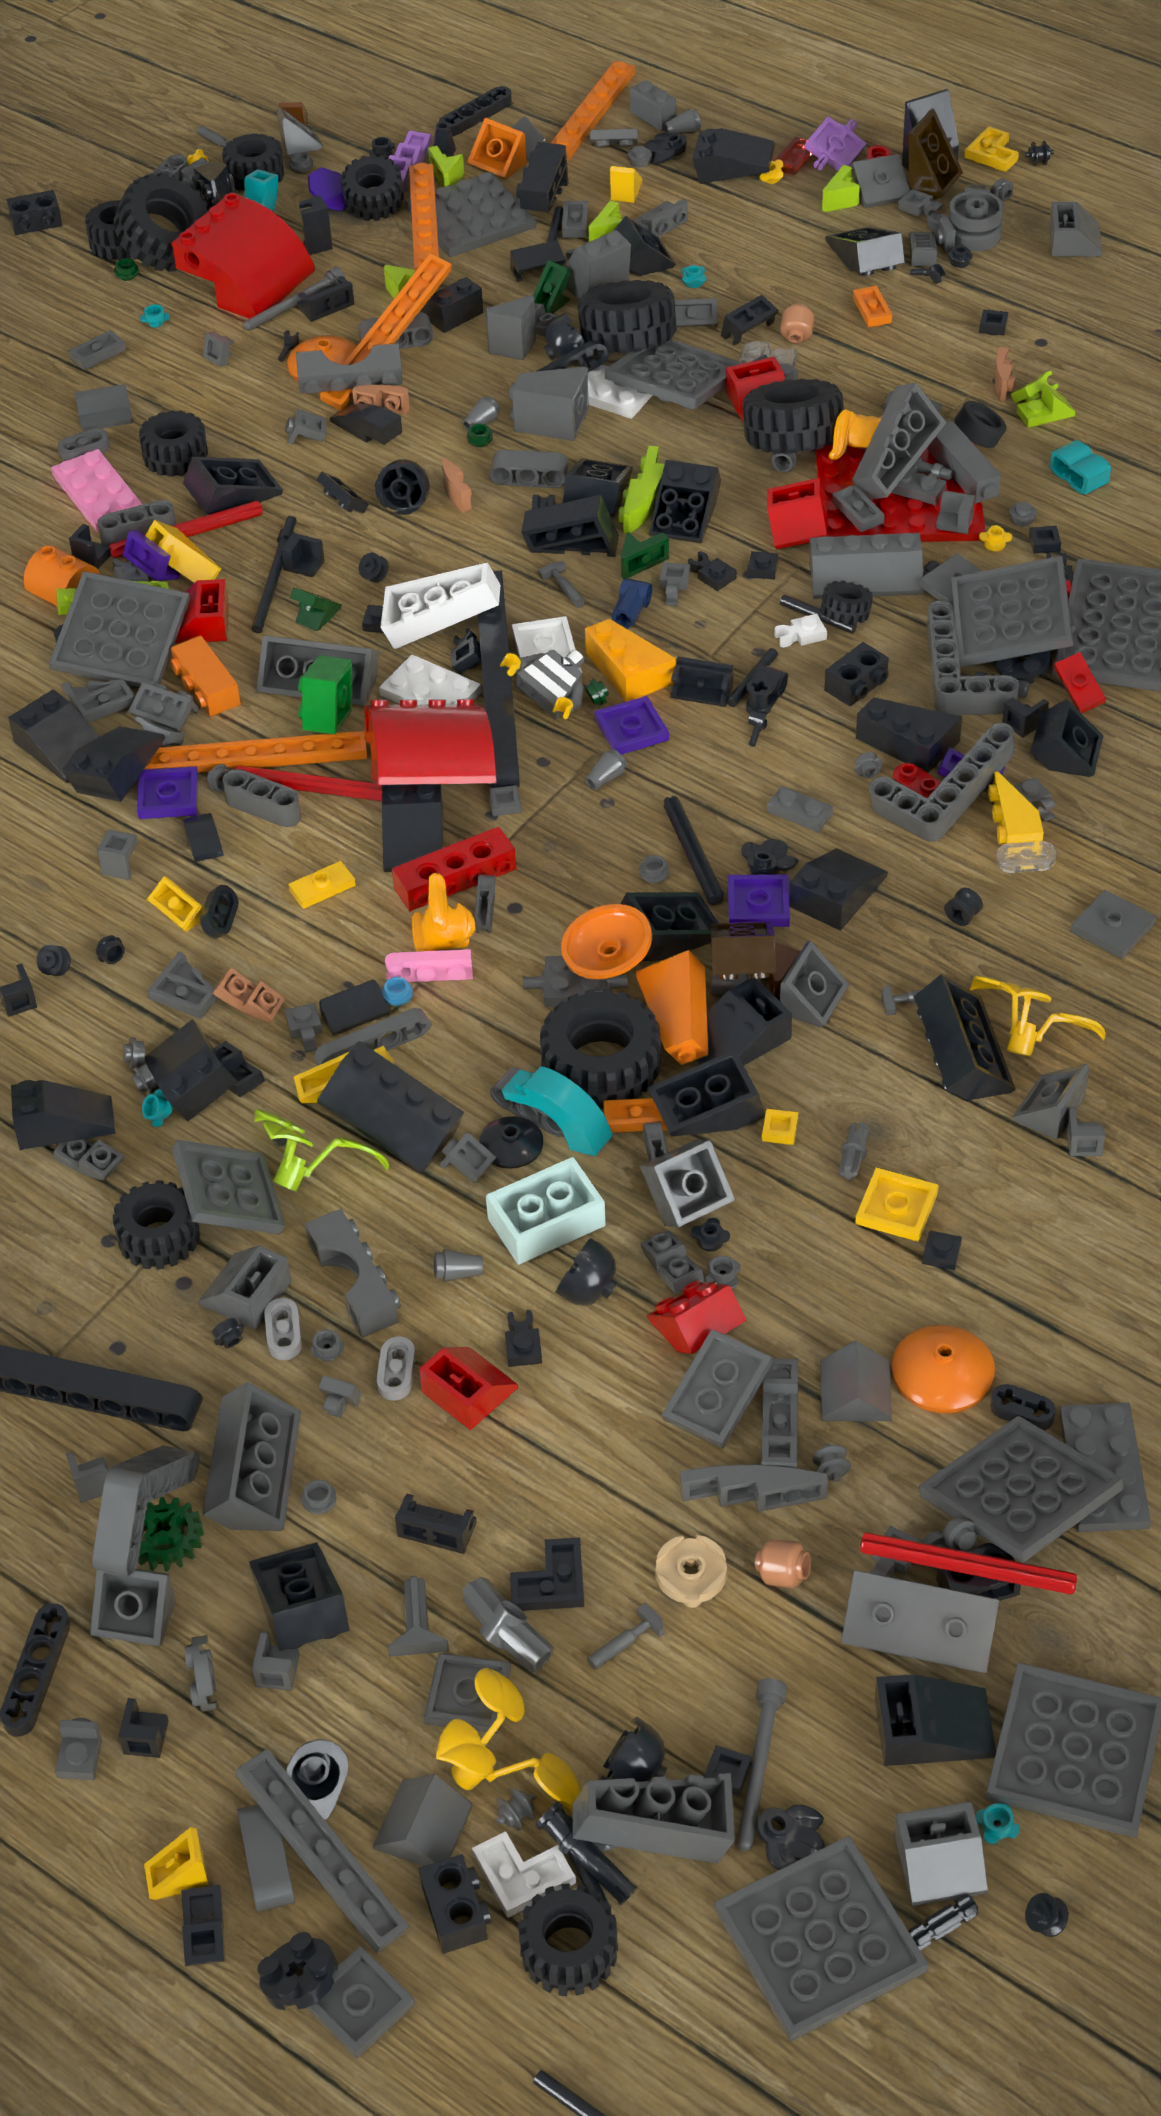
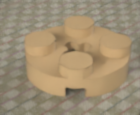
(691, 1588)

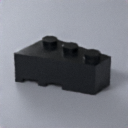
(543, 177)
(571, 526)
(908, 731)

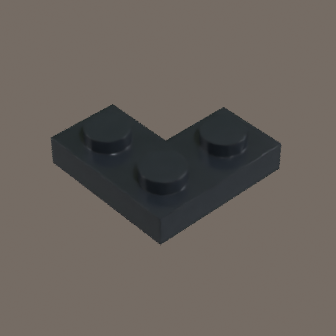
(556, 1586)

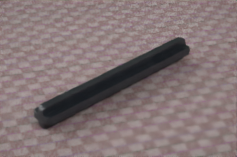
(693, 850)

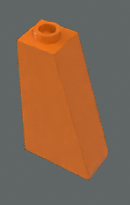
(678, 1000)

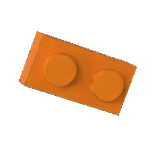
(872, 306)
(631, 1114)

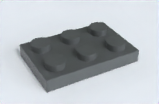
(717, 1388)

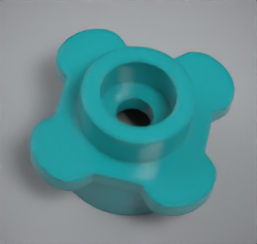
(693, 276)
(154, 315)
(156, 1108)
(1001, 1813)

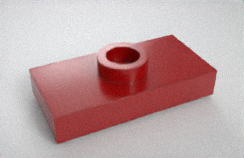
(1080, 683)

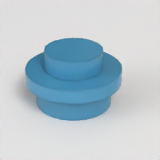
(397, 991)

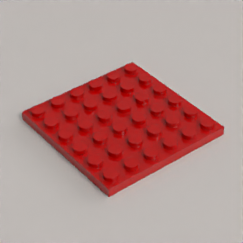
(899, 512)

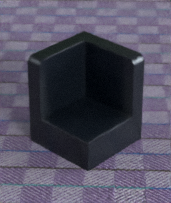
(86, 549)
(303, 555)
(1023, 717)
(19, 995)
(142, 1731)

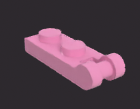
(430, 965)

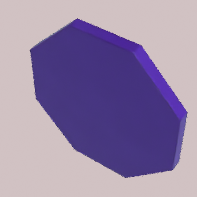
(328, 186)

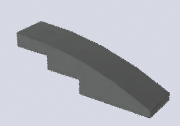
(767, 1485)

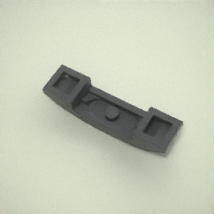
(780, 1414)

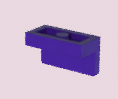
(149, 557)

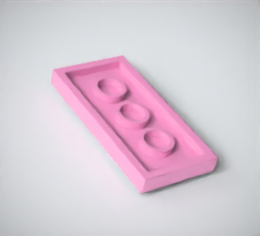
(94, 486)

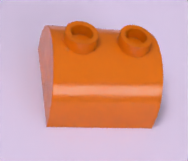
(54, 569)

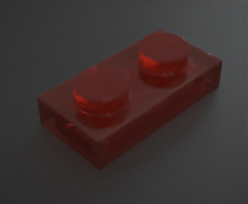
(794, 156)

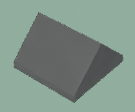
(295, 135)
(511, 328)
(812, 987)
(1049, 1099)
(855, 1385)
(132, 1606)
(423, 1821)

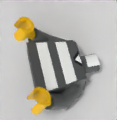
(549, 680)

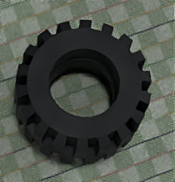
(251, 153)
(368, 201)
(102, 232)
(171, 442)
(160, 1244)
(568, 1910)

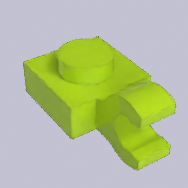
(1031, 390)

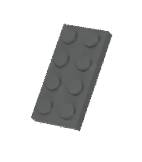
(1109, 1438)

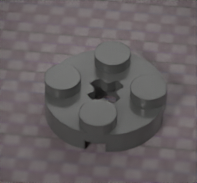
(204, 1673)

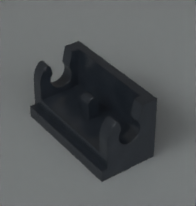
(316, 225)
(535, 257)
(327, 301)
(748, 317)
(702, 681)
(434, 1525)

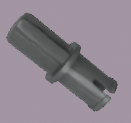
(853, 1150)

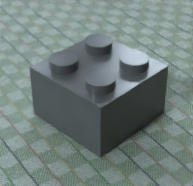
(687, 1183)

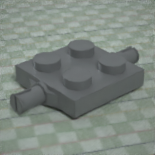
(560, 982)

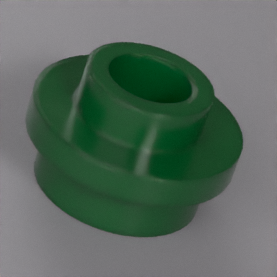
(126, 269)
(479, 435)
(596, 692)

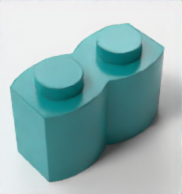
(1080, 467)

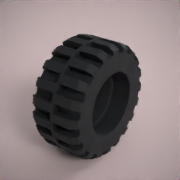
(162, 197)
(628, 315)
(791, 415)
(609, 1019)

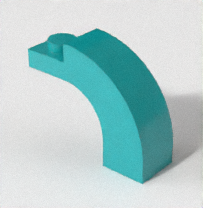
(262, 188)
(566, 1104)

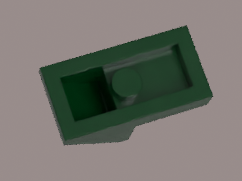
(551, 287)
(643, 555)
(314, 609)

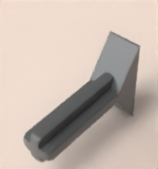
(417, 1637)

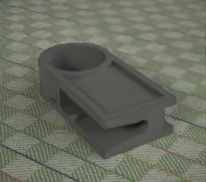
(485, 903)
(654, 1140)

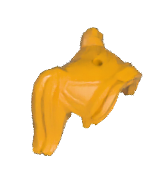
(852, 431)
(441, 925)

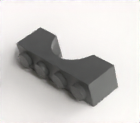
(320, 374)
(337, 1244)

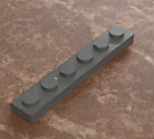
(322, 1851)

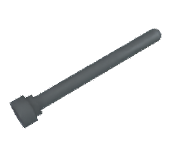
(328, 282)
(771, 1695)

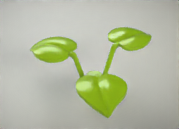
(292, 1167)

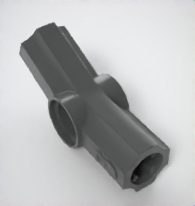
(506, 1625)

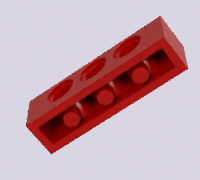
(458, 864)

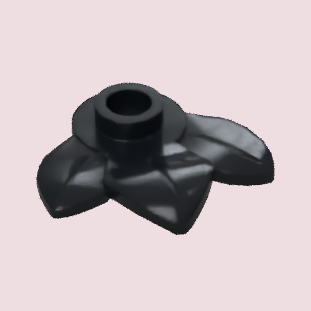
(666, 146)
(768, 857)
(797, 1835)

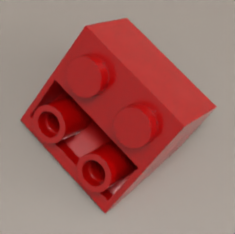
(749, 376)
(797, 513)
(206, 612)
(692, 1315)
(464, 1384)

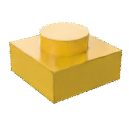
(780, 1126)

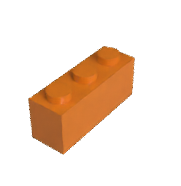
(204, 676)

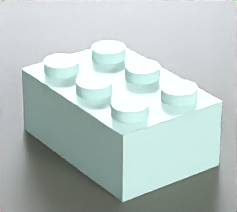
(545, 1210)

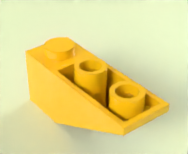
(184, 554)
(1015, 814)

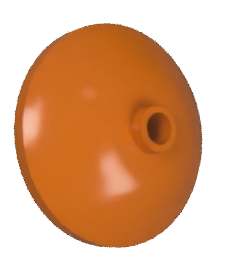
(334, 348)
(606, 941)
(938, 1381)

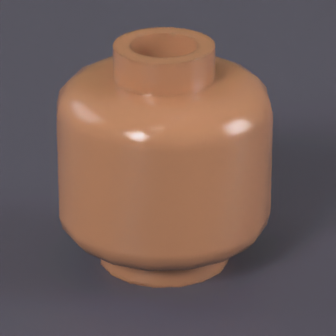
(797, 323)
(783, 1563)

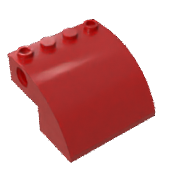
(245, 254)
(429, 742)

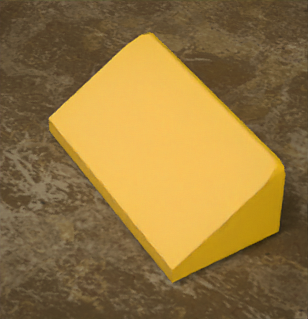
(176, 904)

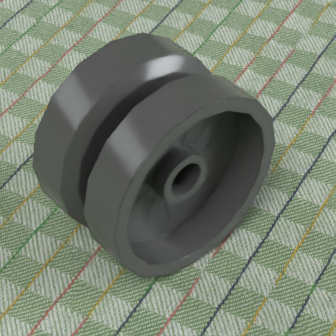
(976, 219)

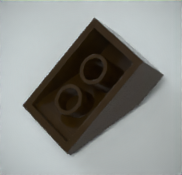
(931, 158)
(743, 949)

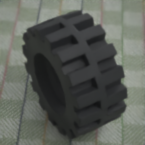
(846, 602)

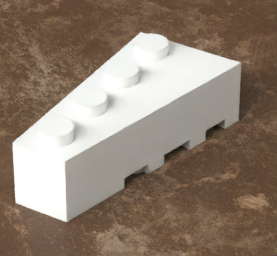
(437, 602)

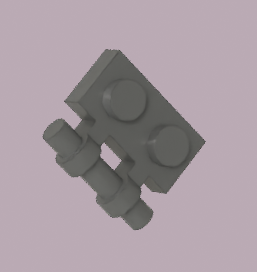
(924, 487)

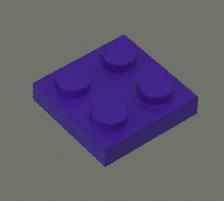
(631, 725)
(168, 792)
(759, 899)

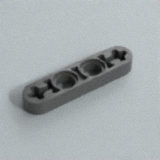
(404, 1027)

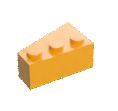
(628, 660)

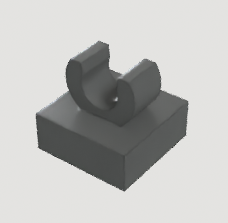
(217, 348)
(338, 1394)

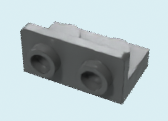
(664, 217)
(163, 706)

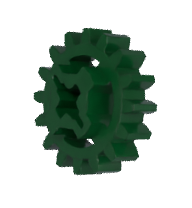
(164, 1533)

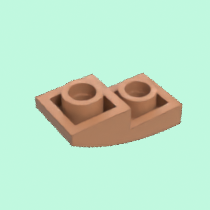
(1003, 374)
(386, 396)
(454, 486)
(252, 999)

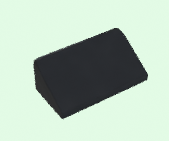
(353, 1007)

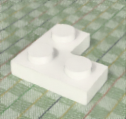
(519, 1881)

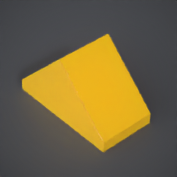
(624, 184)
(177, 1867)

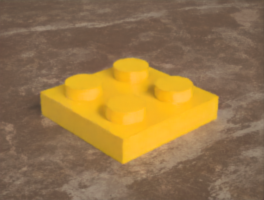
(897, 1204)

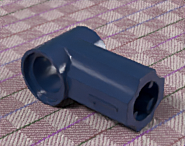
(632, 598)

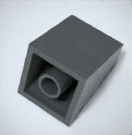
(599, 263)
(550, 402)

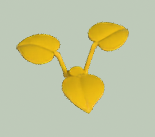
(1023, 1033)
(474, 1762)

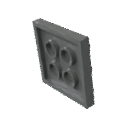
(228, 1187)

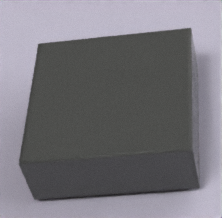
(504, 800)

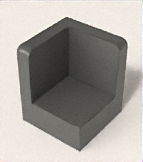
(956, 512)
(115, 854)
(1084, 1137)
(88, 1477)
(273, 1667)

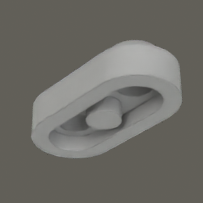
(283, 1331)
(396, 1371)

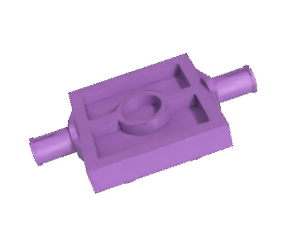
(835, 144)

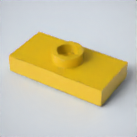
(322, 884)

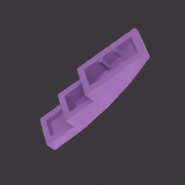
(410, 153)

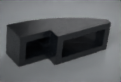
(368, 422)

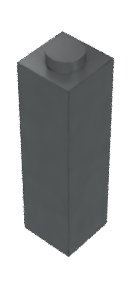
(968, 464)

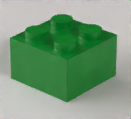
(326, 694)

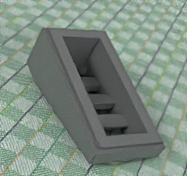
(922, 248)

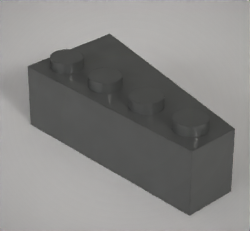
(898, 441)
(659, 1816)

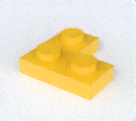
(990, 150)

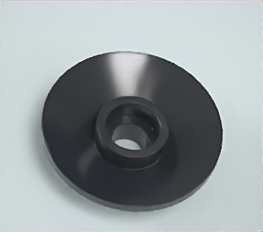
(512, 1141)

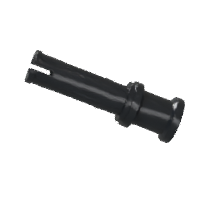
(560, 1828)

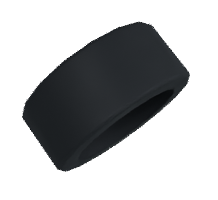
(980, 424)

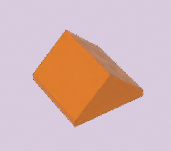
(498, 149)

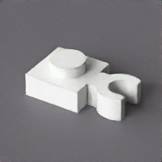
(803, 629)

